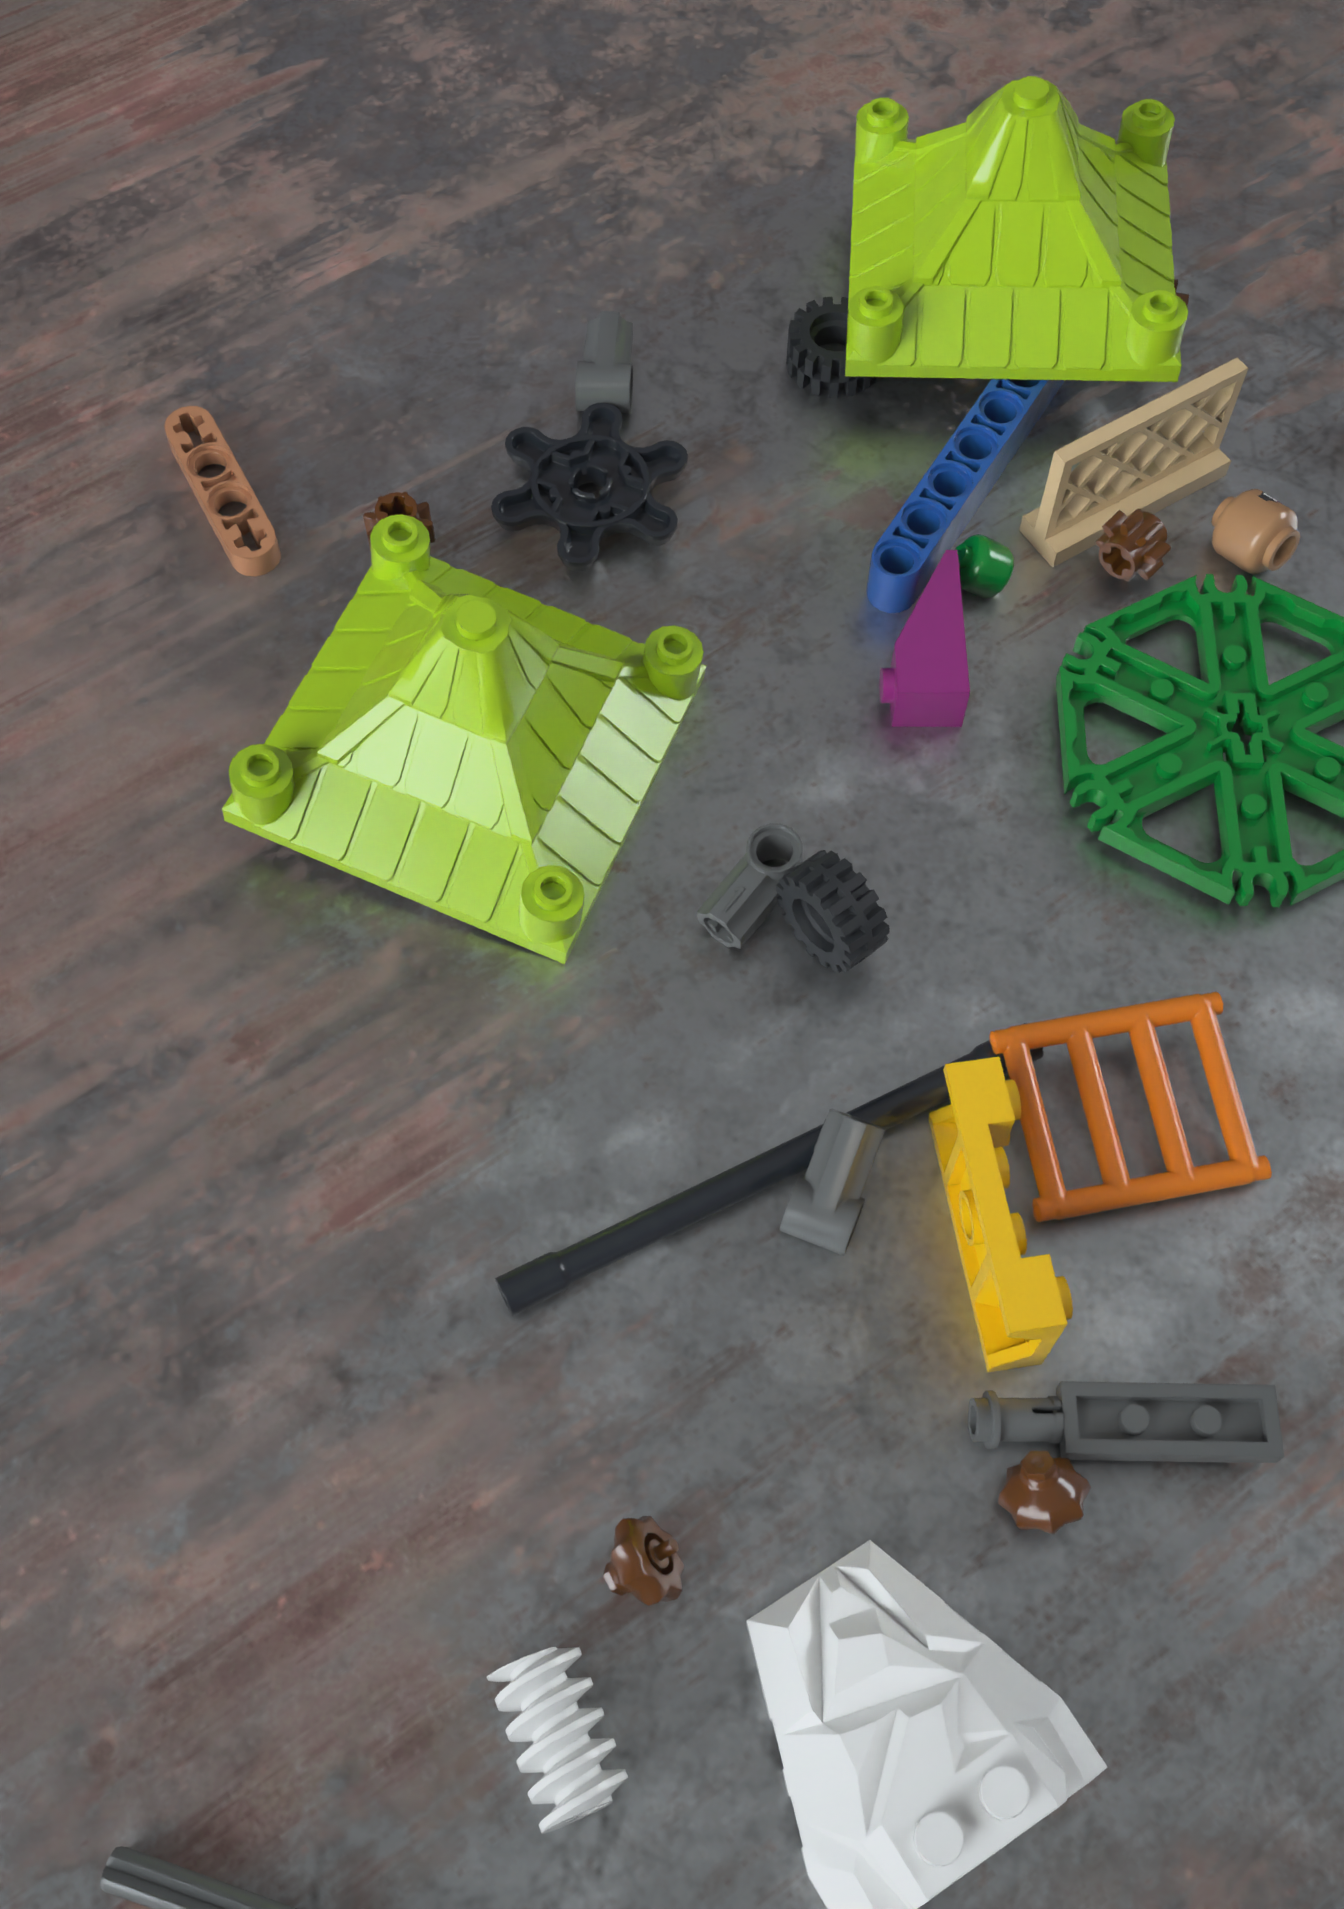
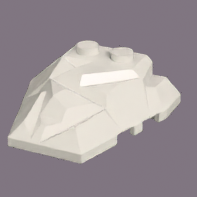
(905, 1734)

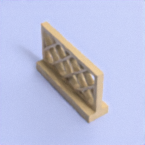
(1135, 463)

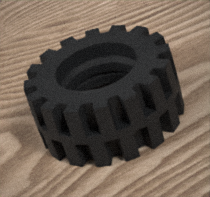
(832, 911)

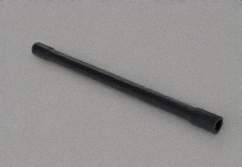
(558, 1270)

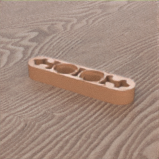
(222, 489)

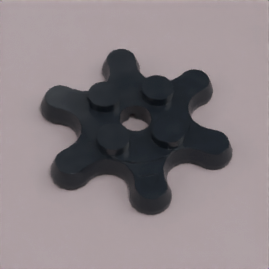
(597, 457)

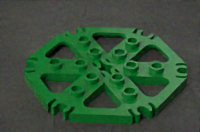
(1199, 728)

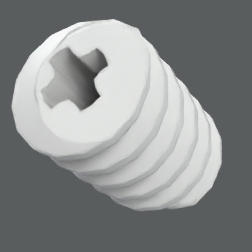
(558, 1735)

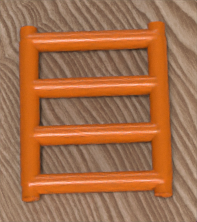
(1117, 1187)

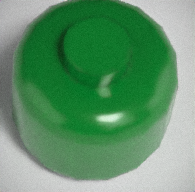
(984, 566)

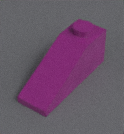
(929, 657)

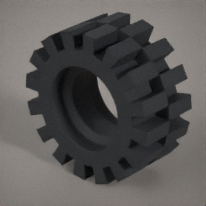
(813, 363)

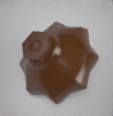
(1044, 1492)
(644, 1562)

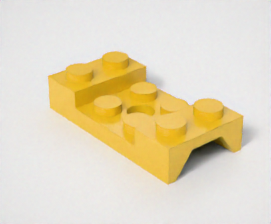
(1013, 1298)

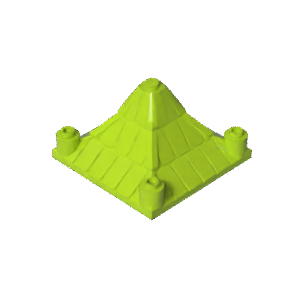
(1013, 244)
(469, 745)

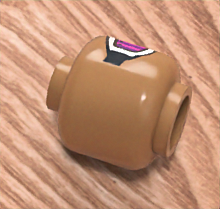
(1255, 531)

